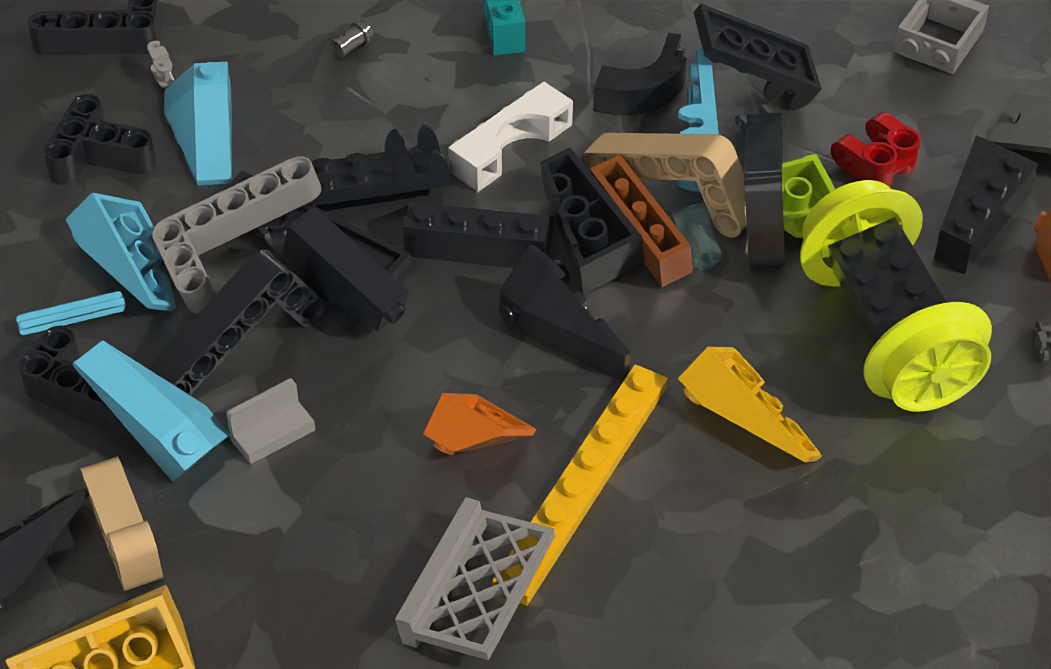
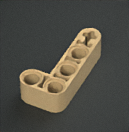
(121, 524)

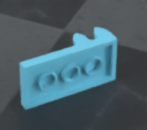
(700, 106)

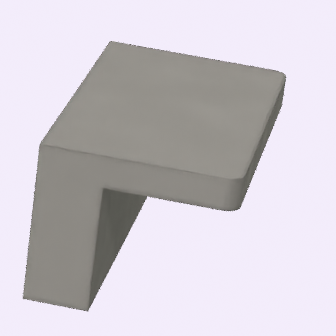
(269, 422)

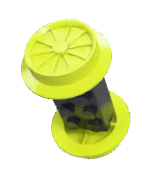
(923, 345)

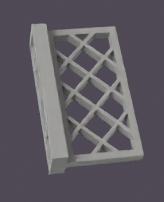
(443, 575)

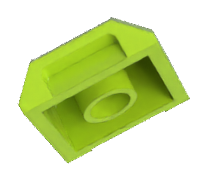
(802, 187)

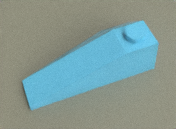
(201, 120)
(121, 241)
(158, 415)

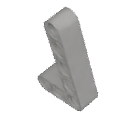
(227, 216)

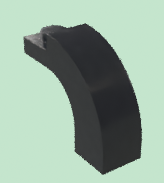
(642, 89)

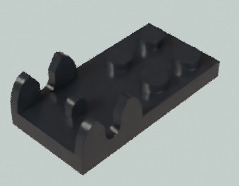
(761, 53)
(385, 172)

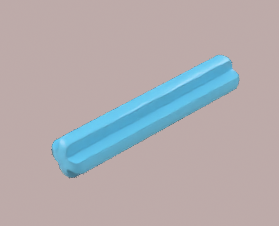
(71, 313)

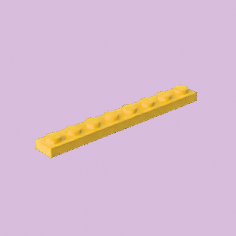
(591, 469)

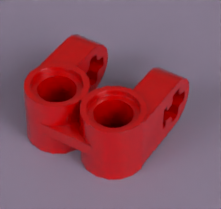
(891, 153)

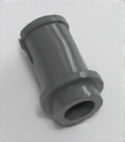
(358, 34)

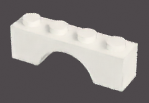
(537, 115)

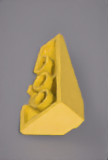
(732, 389)
(128, 636)

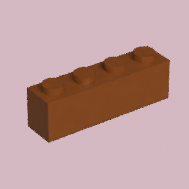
(664, 247)

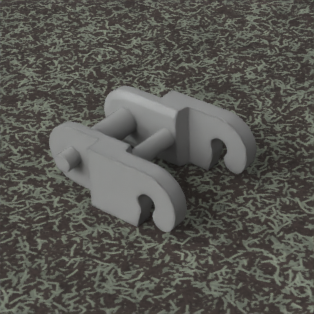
(161, 64)

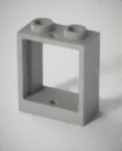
(968, 17)

